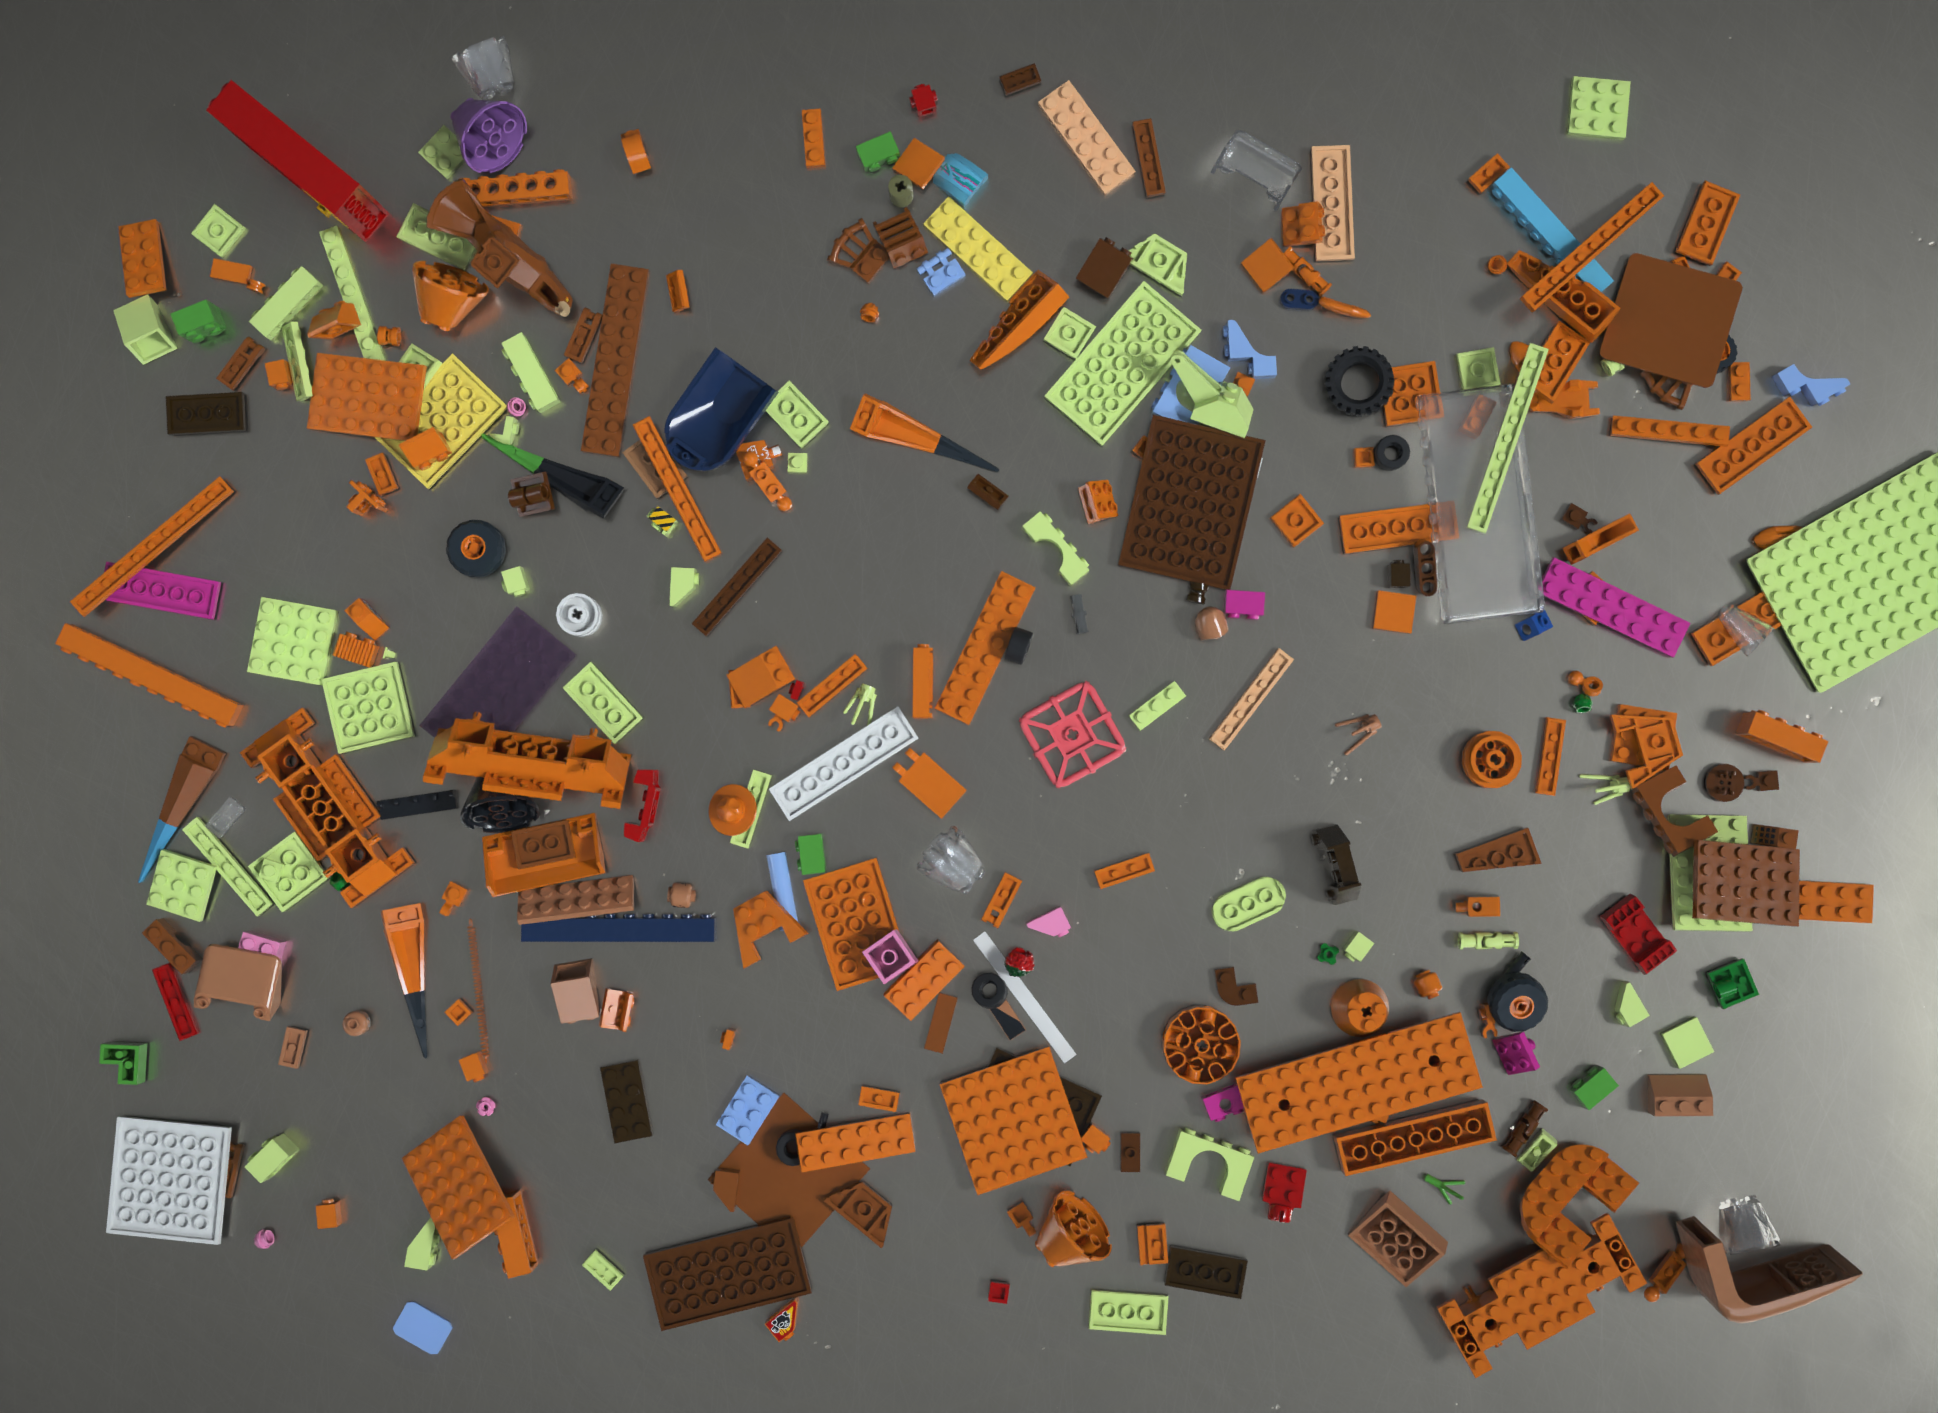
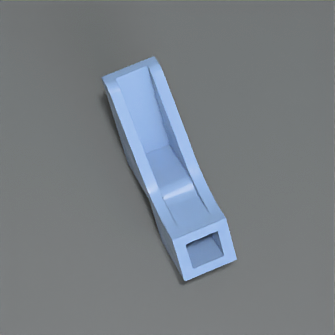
(1240, 349)
(1815, 390)

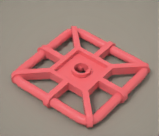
(1076, 722)

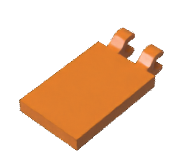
(930, 783)

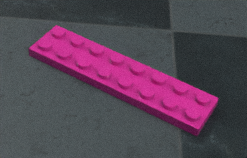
(1613, 607)

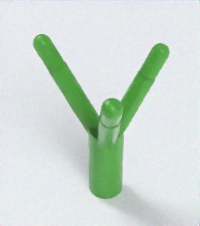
(1441, 1185)

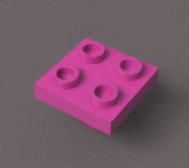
(1516, 1053)

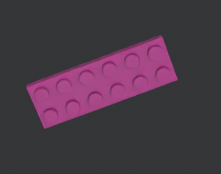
(169, 593)

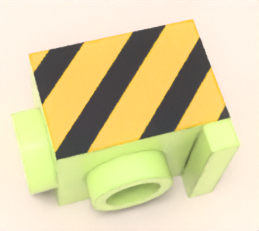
(662, 520)

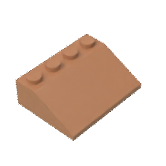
(1398, 1239)

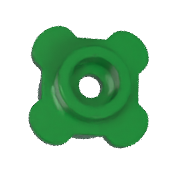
(1323, 954)

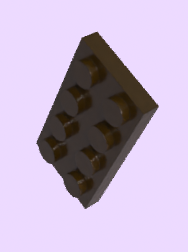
(205, 413)
(626, 1101)
(1206, 1272)

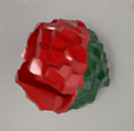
(1019, 962)

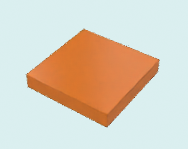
(918, 163)
(1267, 265)
(1296, 520)
(1394, 612)

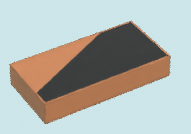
(1008, 1020)

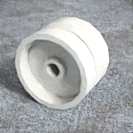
(569, 609)

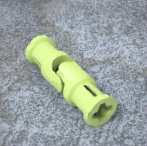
(1489, 940)

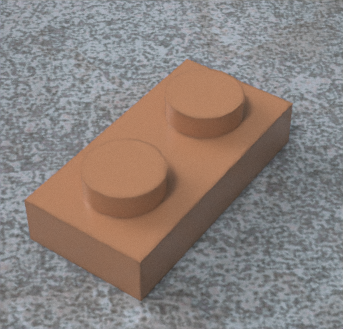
(292, 1047)

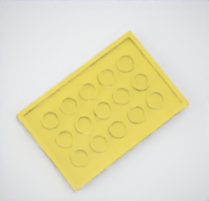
(456, 406)

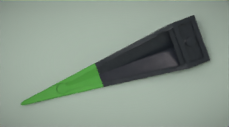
(583, 488)

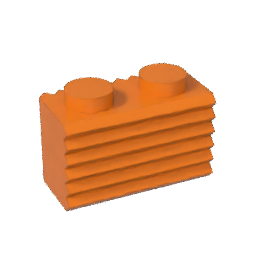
(356, 650)

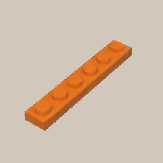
(1670, 431)

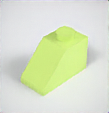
(682, 584)
(1629, 1006)

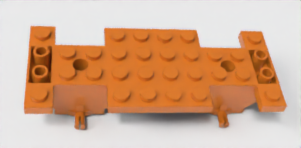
(527, 762)
(325, 808)
(1538, 1296)

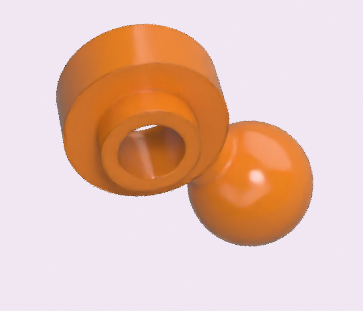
(1576, 678)

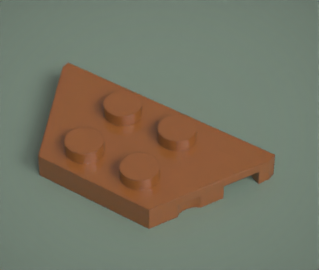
(863, 1209)

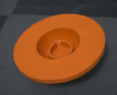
(732, 810)

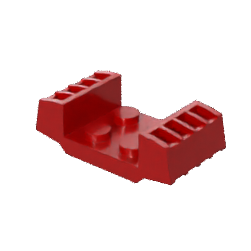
(636, 831)
(1637, 934)

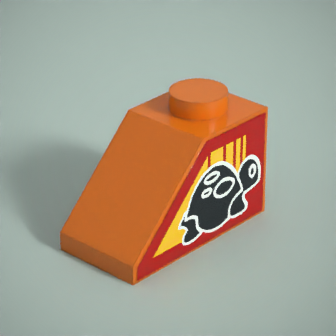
(367, 618)
(783, 1321)

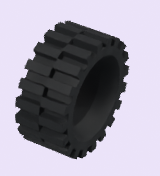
(1355, 357)

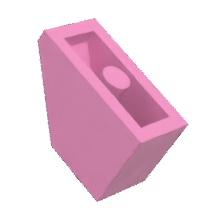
(1051, 923)

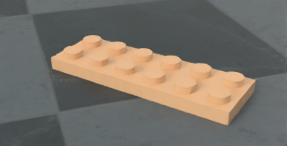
(1086, 137)
(1334, 192)

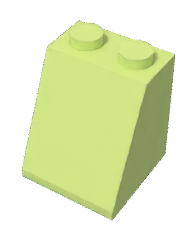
(144, 329)

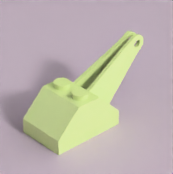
(1216, 404)

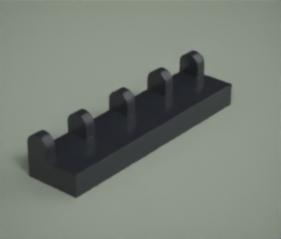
(417, 804)

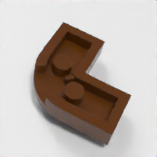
(1233, 993)

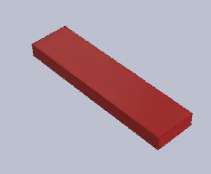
(175, 1001)

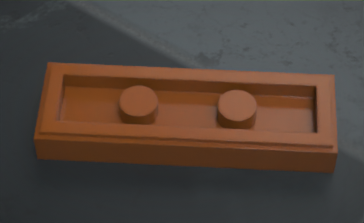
(940, 1022)

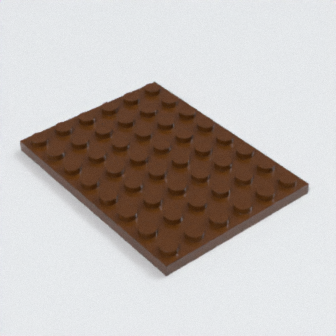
(1191, 502)

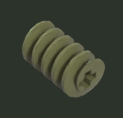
(900, 191)

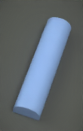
(781, 882)

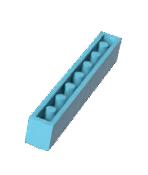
(1545, 225)

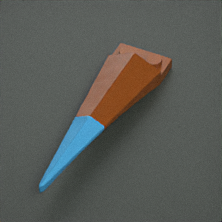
(191, 776)

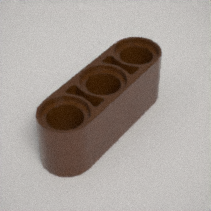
(1430, 575)

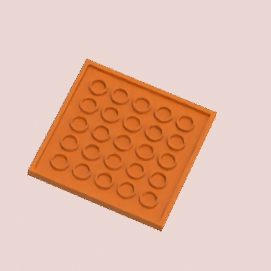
(1013, 1120)

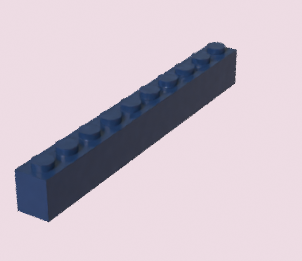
(623, 929)

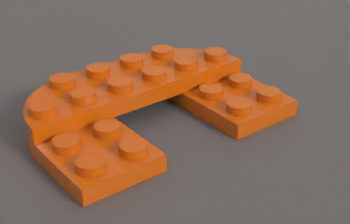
(1556, 1186)

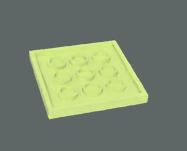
(292, 641)
(368, 707)

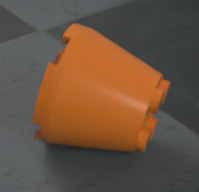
(1349, 1001)

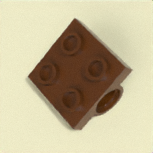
(531, 494)

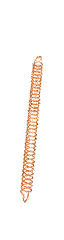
(478, 991)

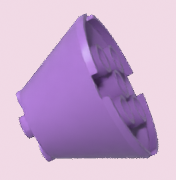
(488, 133)

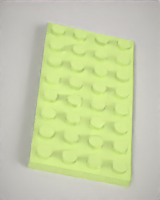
(1122, 363)

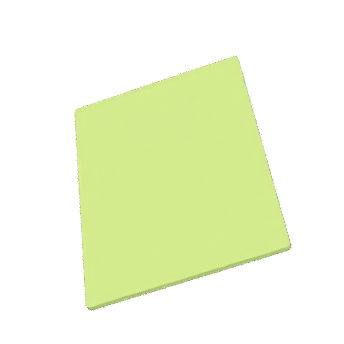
(1858, 577)

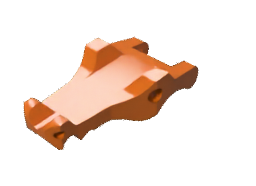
(1571, 401)

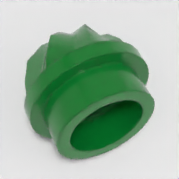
(1582, 703)

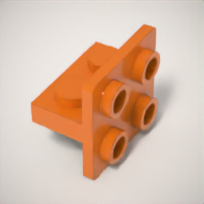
(364, 500)
(1098, 501)

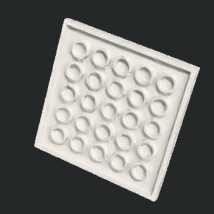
(168, 1180)

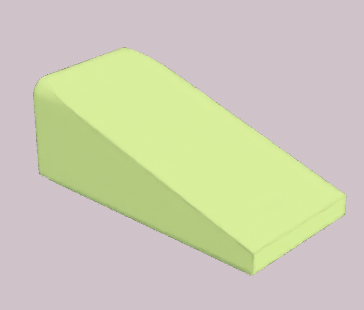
(1537, 1150)

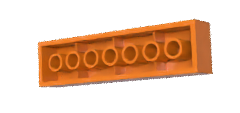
(1414, 1137)

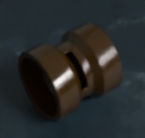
(1196, 597)

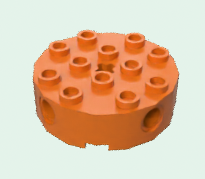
(1209, 1062)

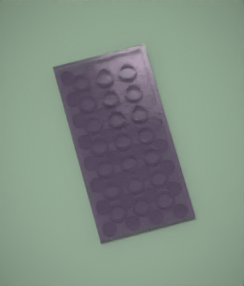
(504, 677)

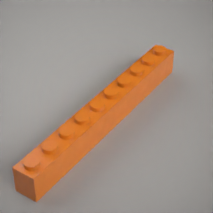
(148, 674)

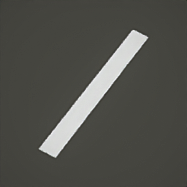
(1025, 998)

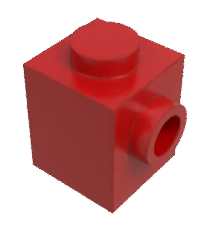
(923, 99)

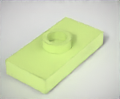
(603, 1270)

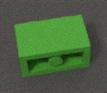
(878, 152)
(811, 854)
(1593, 1087)

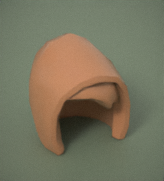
(1211, 623)

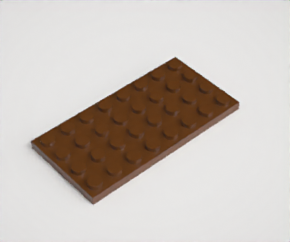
(727, 1273)

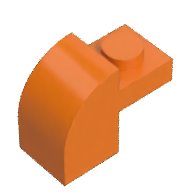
(635, 151)

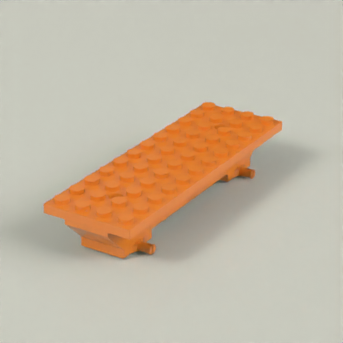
(1358, 1082)

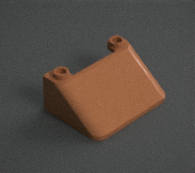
(240, 978)

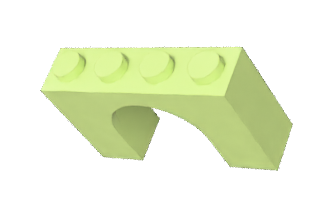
(1190, 1144)

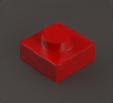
(796, 690)
(998, 1292)

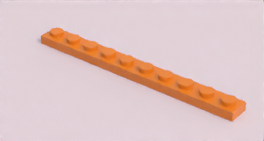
(1591, 247)
(151, 546)

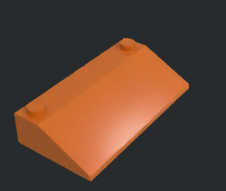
(503, 873)

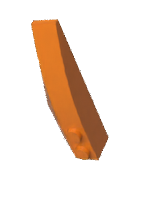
(1575, 302)
(1026, 314)

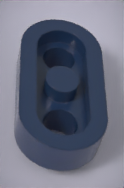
(1299, 299)

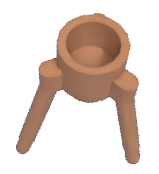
(1370, 724)

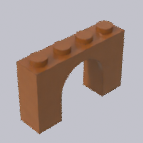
(1675, 838)

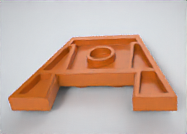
(1656, 742)
(758, 918)

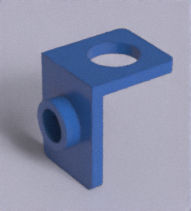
(1538, 623)

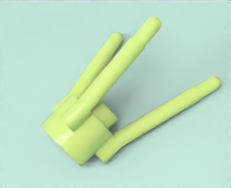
(865, 694)
(1618, 785)

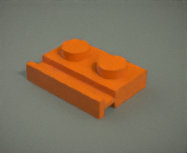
(1152, 1244)

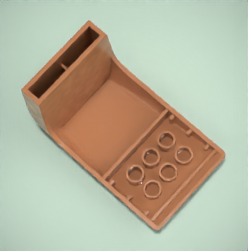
(1765, 1287)

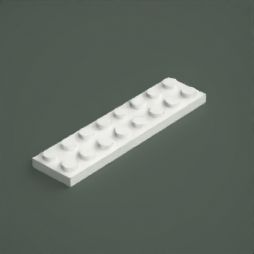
(843, 763)

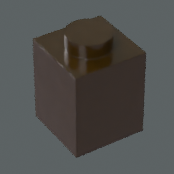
(1398, 574)

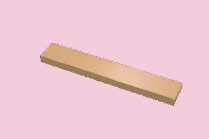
(1251, 699)

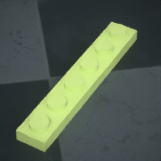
(228, 866)

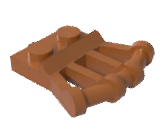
(871, 258)
(1666, 396)

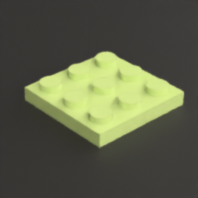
(1598, 107)
(299, 875)
(181, 885)

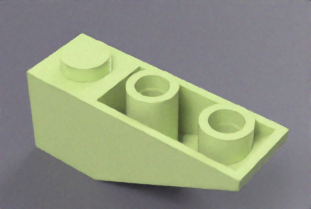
(421, 1250)

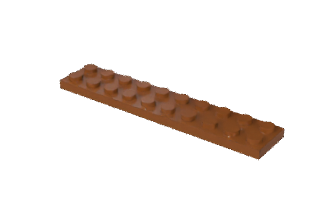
(615, 360)

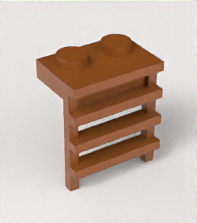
(903, 246)

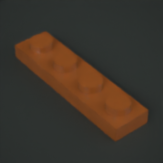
(1148, 158)

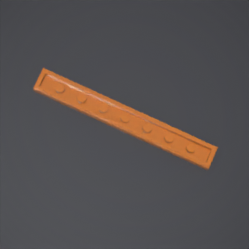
(676, 488)

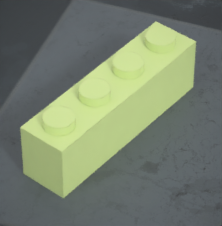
(285, 302)
(530, 372)

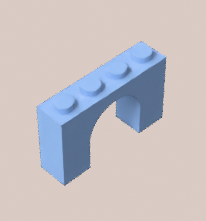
(1168, 404)

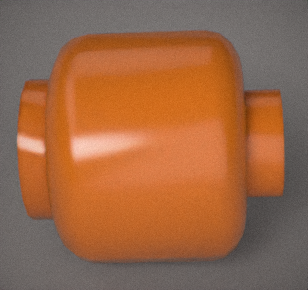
(1427, 984)

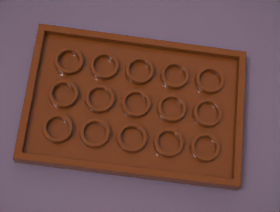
(1746, 883)

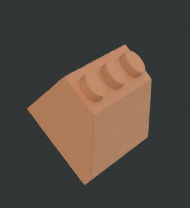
(1679, 1095)

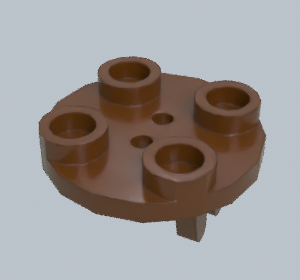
(1724, 773)

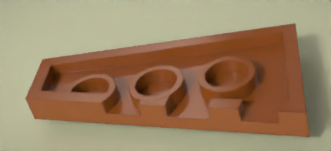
(1502, 852)

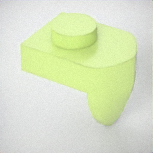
(510, 429)

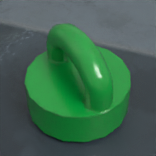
(338, 882)

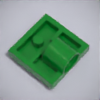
(1732, 983)

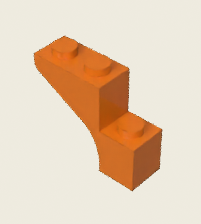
(1600, 539)

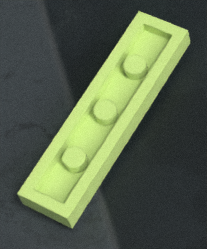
(297, 361)
(758, 787)

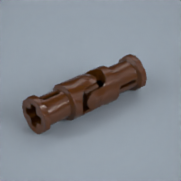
(1517, 1137)

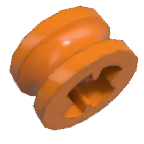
(255, 286)

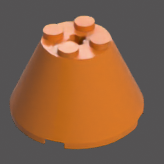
(445, 293)
(1073, 1232)

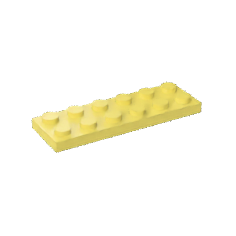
(977, 249)

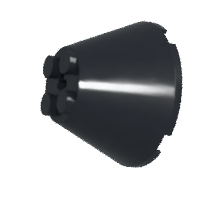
(497, 811)

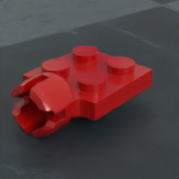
(1283, 1191)

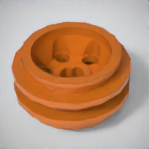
(1471, 762)

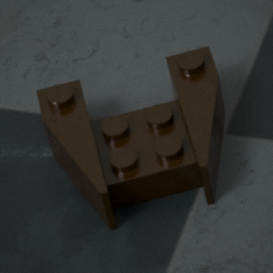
(1340, 856)

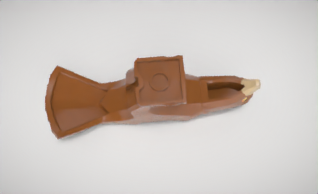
(499, 251)

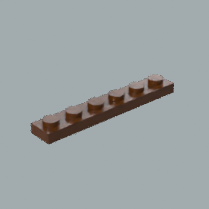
(736, 587)

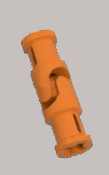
(1307, 273)

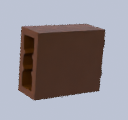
(1105, 267)

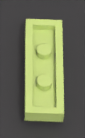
(1157, 705)

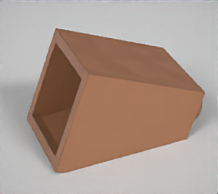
(575, 991)

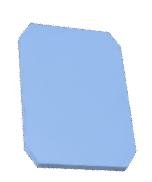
(422, 1327)

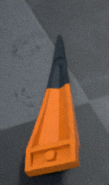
(887, 423)
(406, 944)

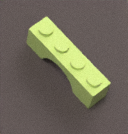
(1040, 529)

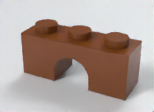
(162, 936)

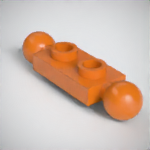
(767, 481)
(1666, 1274)

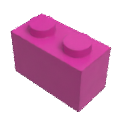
(1244, 603)

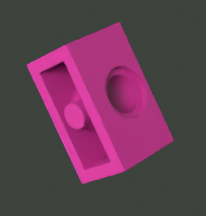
(1213, 1099)

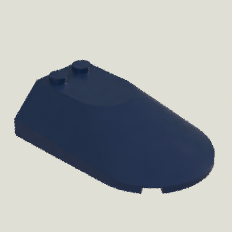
(716, 413)

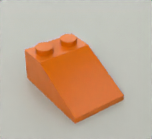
(760, 677)

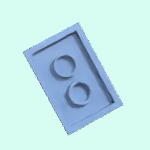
(747, 1110)

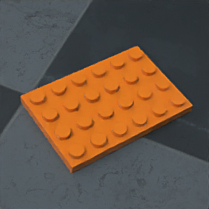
(366, 397)
(850, 917)
(458, 1187)

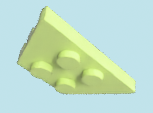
(1161, 262)

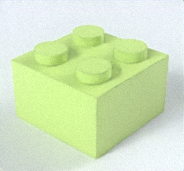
(271, 1158)

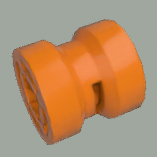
(389, 336)

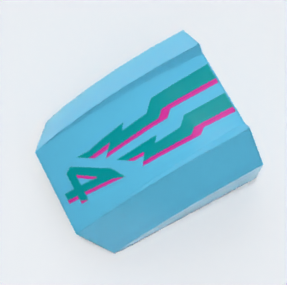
(959, 178)

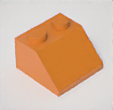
(334, 321)
(426, 449)

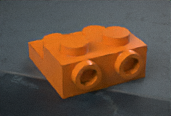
(1303, 224)

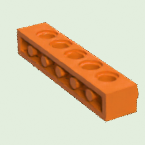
(560, 191)

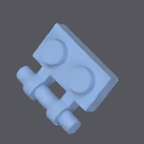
(944, 276)

